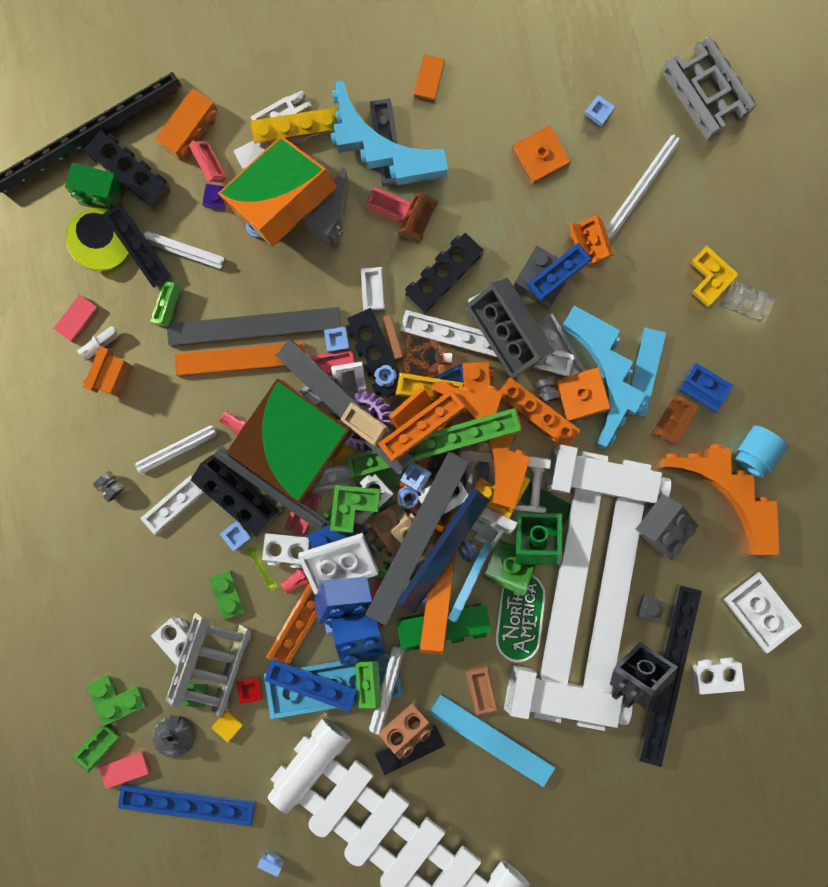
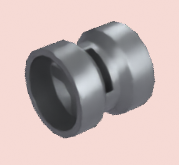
(547, 389)
(109, 486)

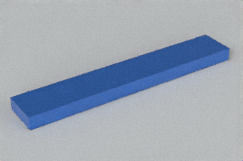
(186, 804)

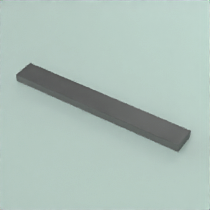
(253, 326)
(330, 393)
(417, 538)

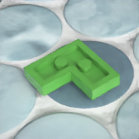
(347, 501)
(112, 706)

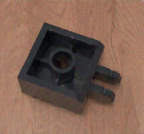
(642, 677)

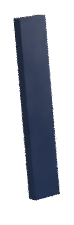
(443, 551)

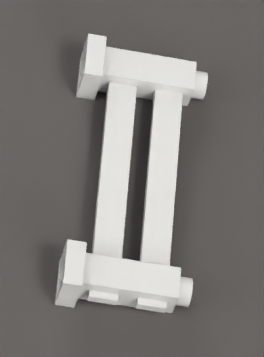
(551, 695)

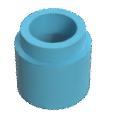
(760, 451)

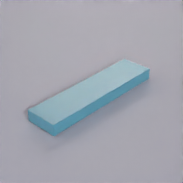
(647, 364)
(470, 581)

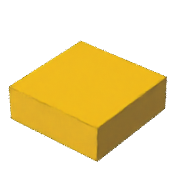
(227, 726)

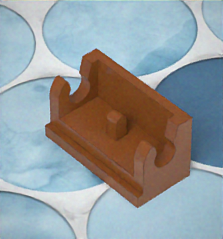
(417, 217)
(675, 420)

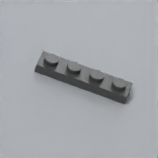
(384, 125)

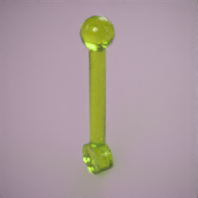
(251, 552)

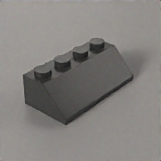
(509, 327)

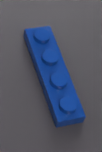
(310, 685)

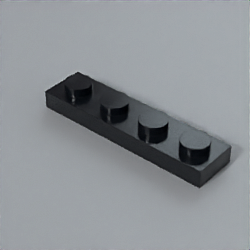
(137, 245)

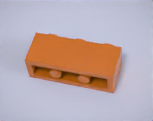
(186, 124)

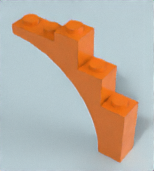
(508, 465)
(758, 516)

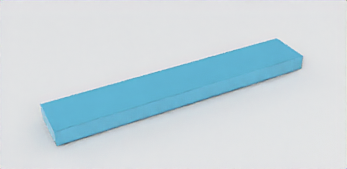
(492, 740)

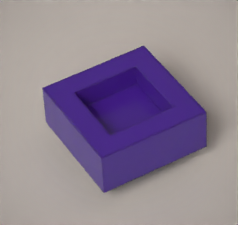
(211, 197)

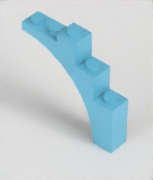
(406, 163)
(597, 339)

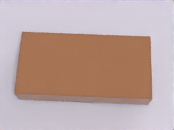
(393, 338)
(481, 691)

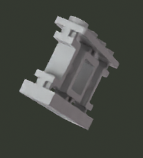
(694, 97)

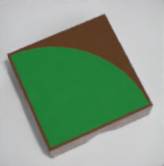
(289, 441)

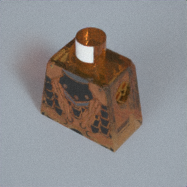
(423, 356)

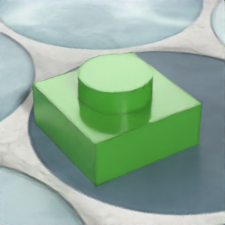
(198, 688)

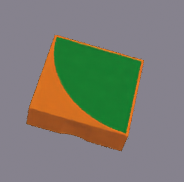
(277, 190)

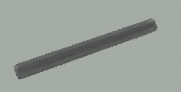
(300, 510)

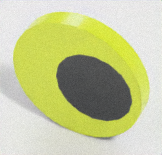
(94, 242)

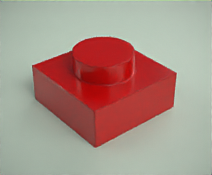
(249, 690)

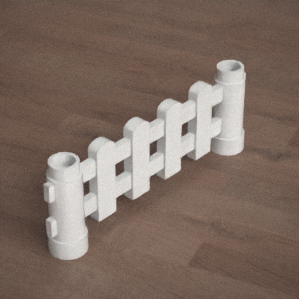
(316, 757)

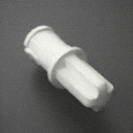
(102, 340)

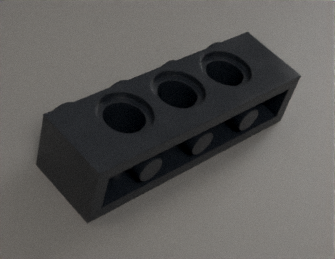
(100, 150)
(459, 245)
(367, 322)
(234, 495)

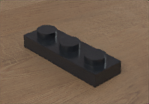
(389, 762)

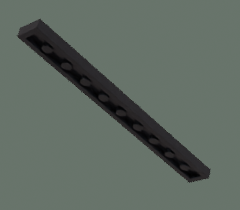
(81, 135)

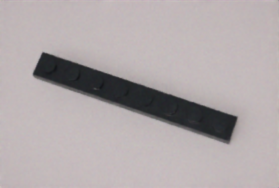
(675, 651)

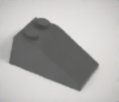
(328, 217)

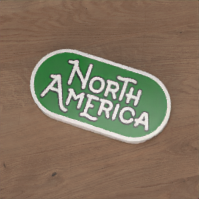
(520, 622)

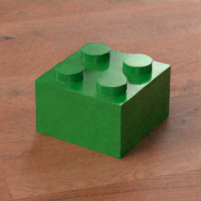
(94, 186)
(539, 539)

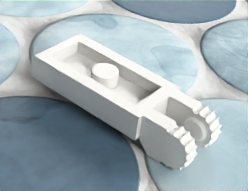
(284, 107)

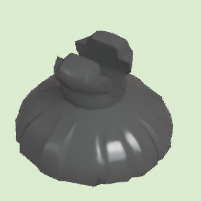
(181, 733)

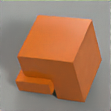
(107, 373)

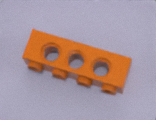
(538, 413)

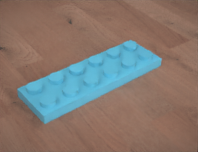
(289, 703)

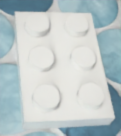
(338, 560)
(762, 612)

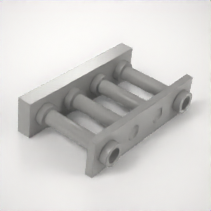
(194, 649)

